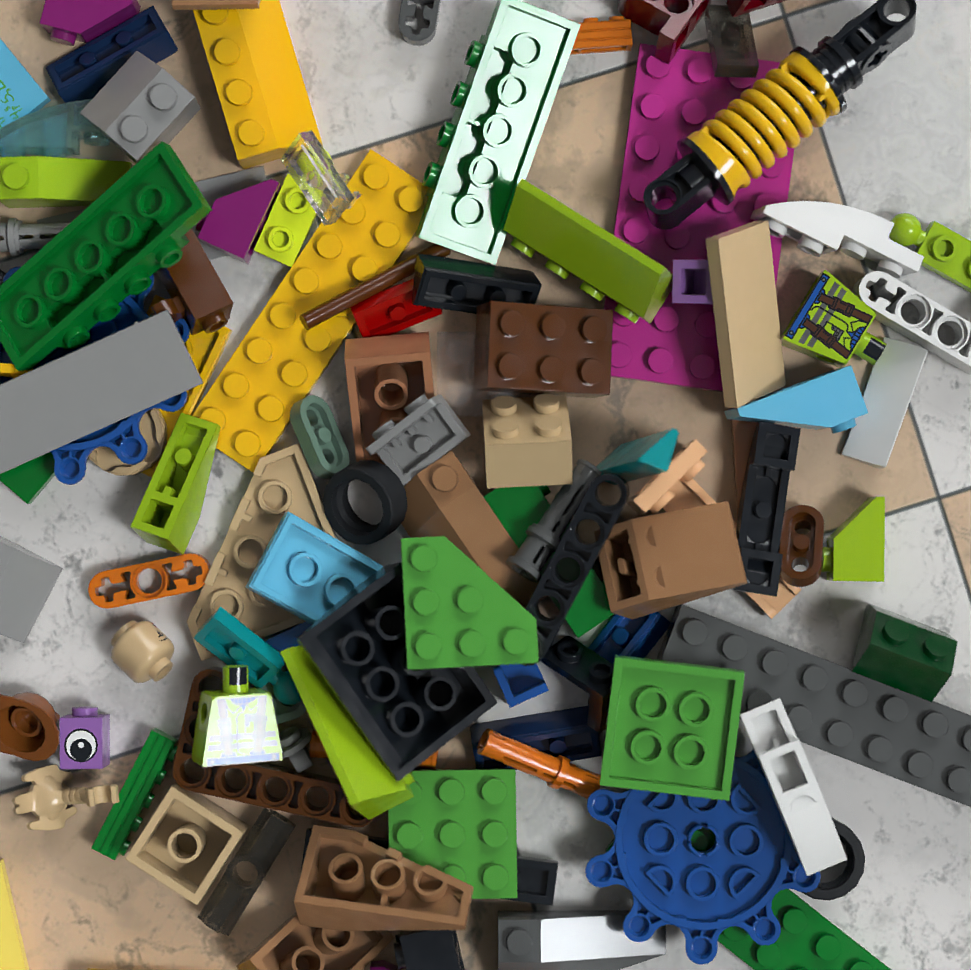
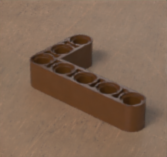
(257, 776)

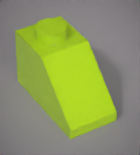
(858, 545)

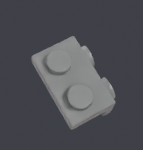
(419, 438)

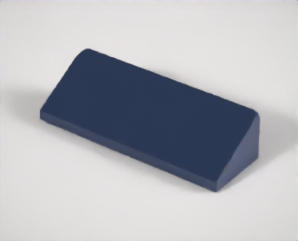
(91, 66)
(551, 732)

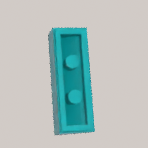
(641, 456)

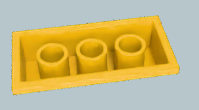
(256, 80)

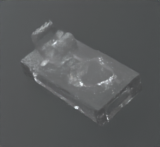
(318, 178)

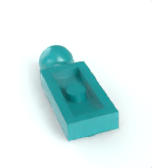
(240, 646)

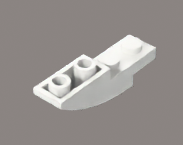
(827, 225)
(793, 787)

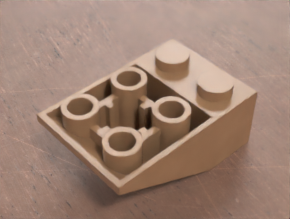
(670, 559)

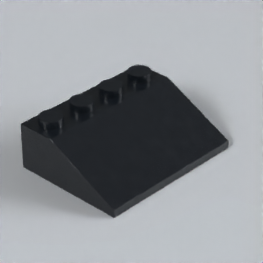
(364, 662)

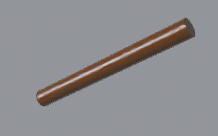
(367, 288)

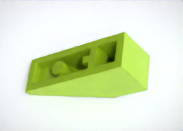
(56, 180)
(178, 485)

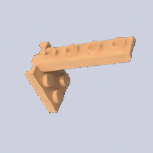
(679, 491)

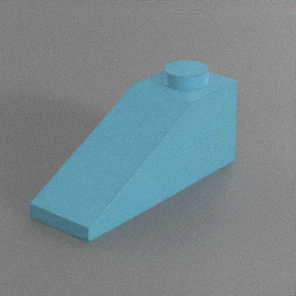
(816, 403)

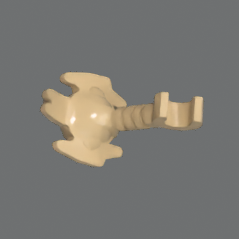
(50, 796)

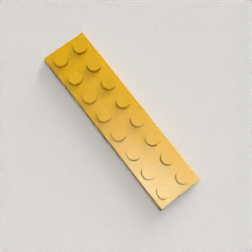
(280, 357)

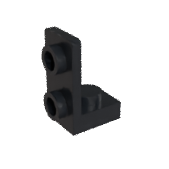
(587, 672)

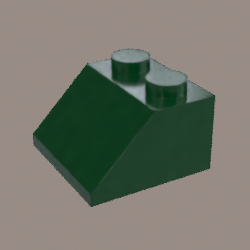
(903, 653)

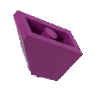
(84, 19)
(239, 220)

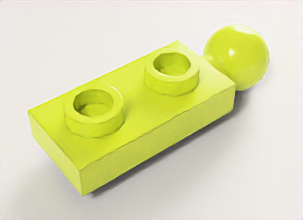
(287, 224)

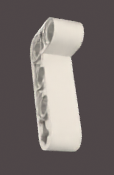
(930, 318)

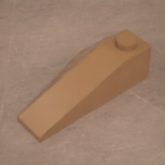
(449, 504)
(369, 888)

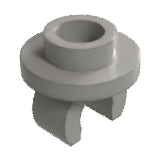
(294, 745)

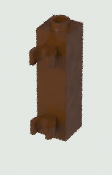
(195, 291)

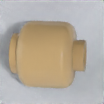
(142, 651)

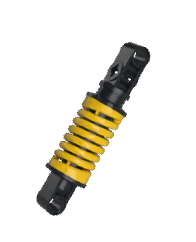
(776, 113)

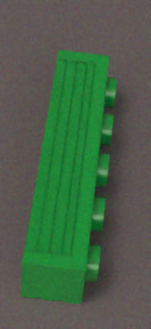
(136, 794)

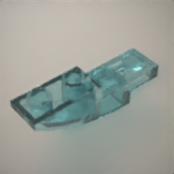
(50, 132)

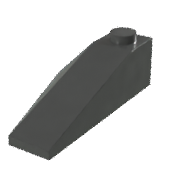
(571, 941)

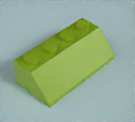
(588, 253)
(356, 764)

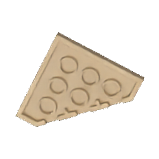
(278, 486)

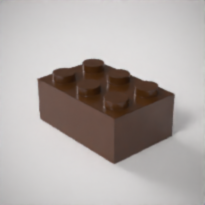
(543, 349)

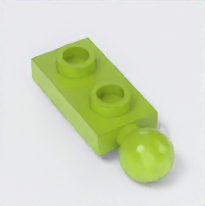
(942, 248)

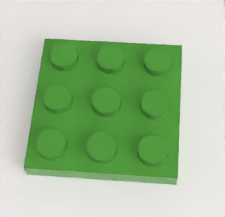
(672, 727)
(462, 827)

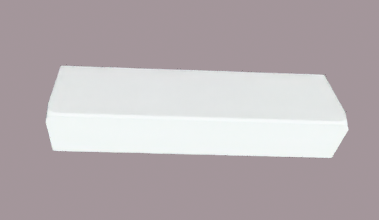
(886, 401)

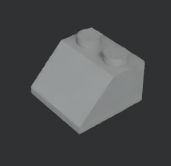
(141, 107)
(24, 588)

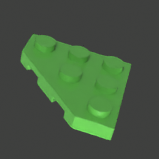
(459, 612)

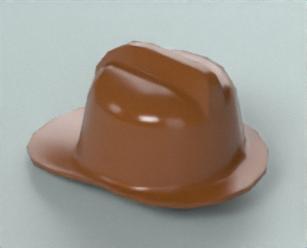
(28, 726)

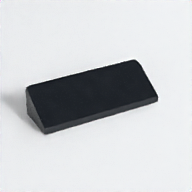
(466, 284)

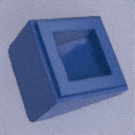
(288, 638)

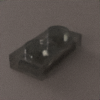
(731, 43)

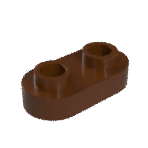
(801, 548)

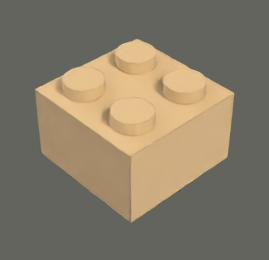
(527, 441)
(187, 843)

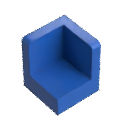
(519, 682)

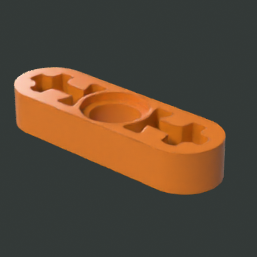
(122, 597)

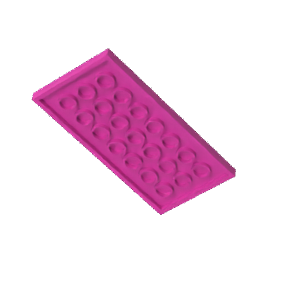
(665, 106)

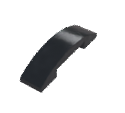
(763, 505)

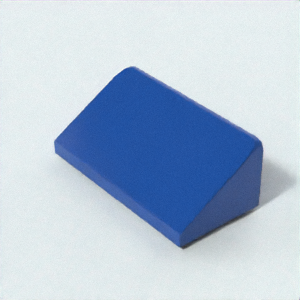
(629, 636)

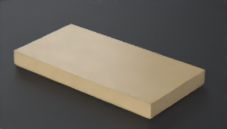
(746, 313)

